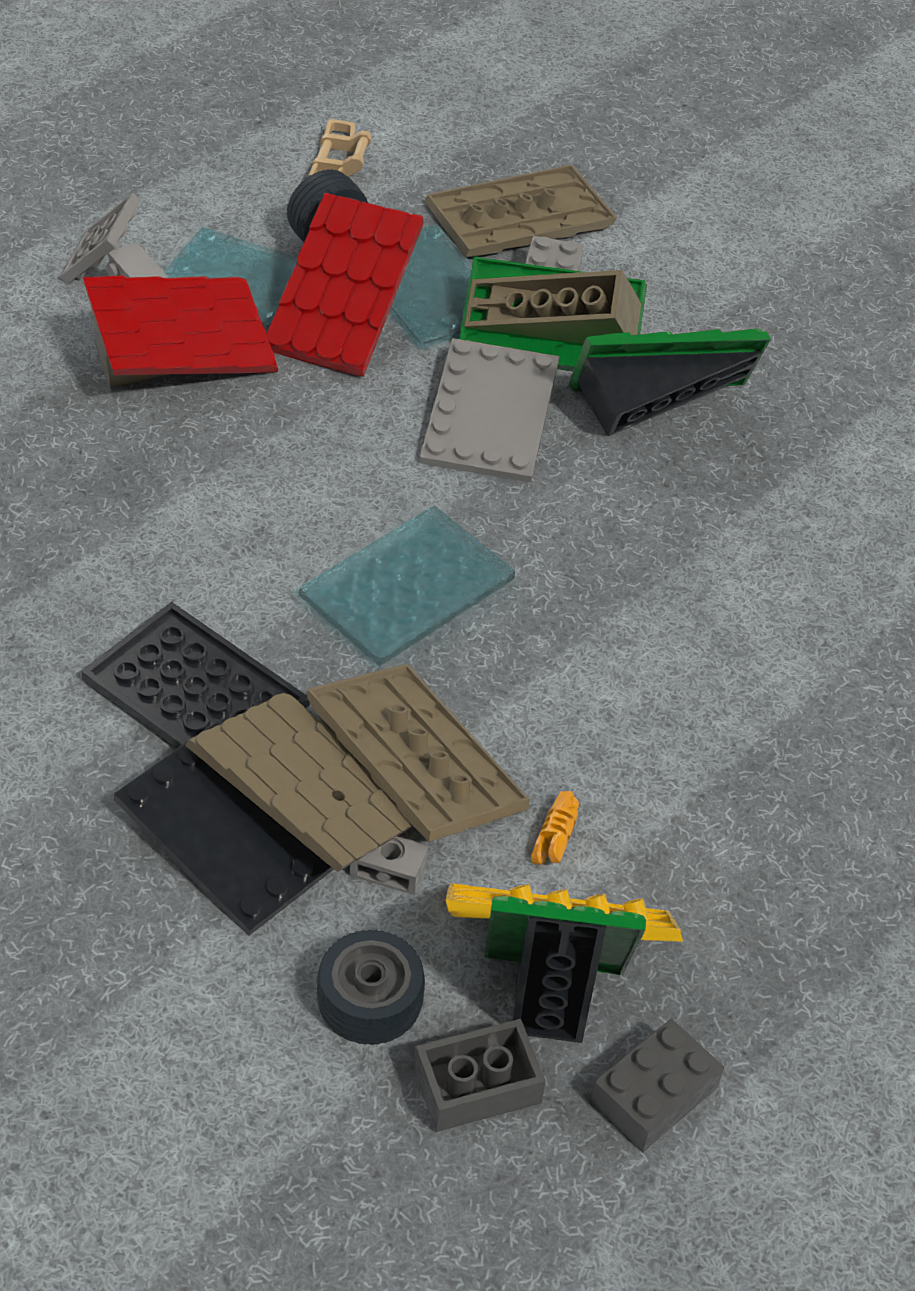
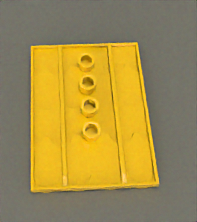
(476, 902)

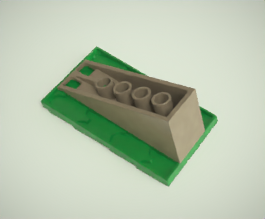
(548, 307)

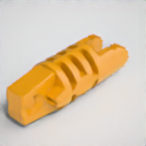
(556, 829)

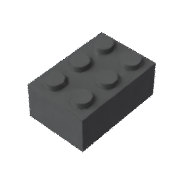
(479, 1074)
(656, 1084)

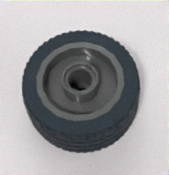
(309, 193)
(370, 987)

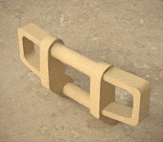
(354, 143)

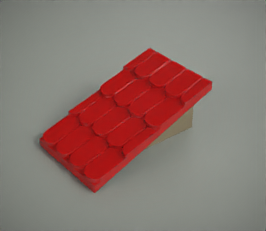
(344, 284)
(176, 327)

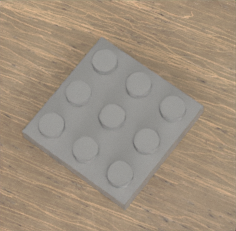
(100, 239)

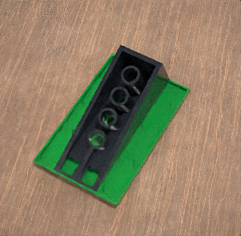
(651, 373)
(559, 959)

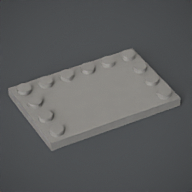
(490, 410)

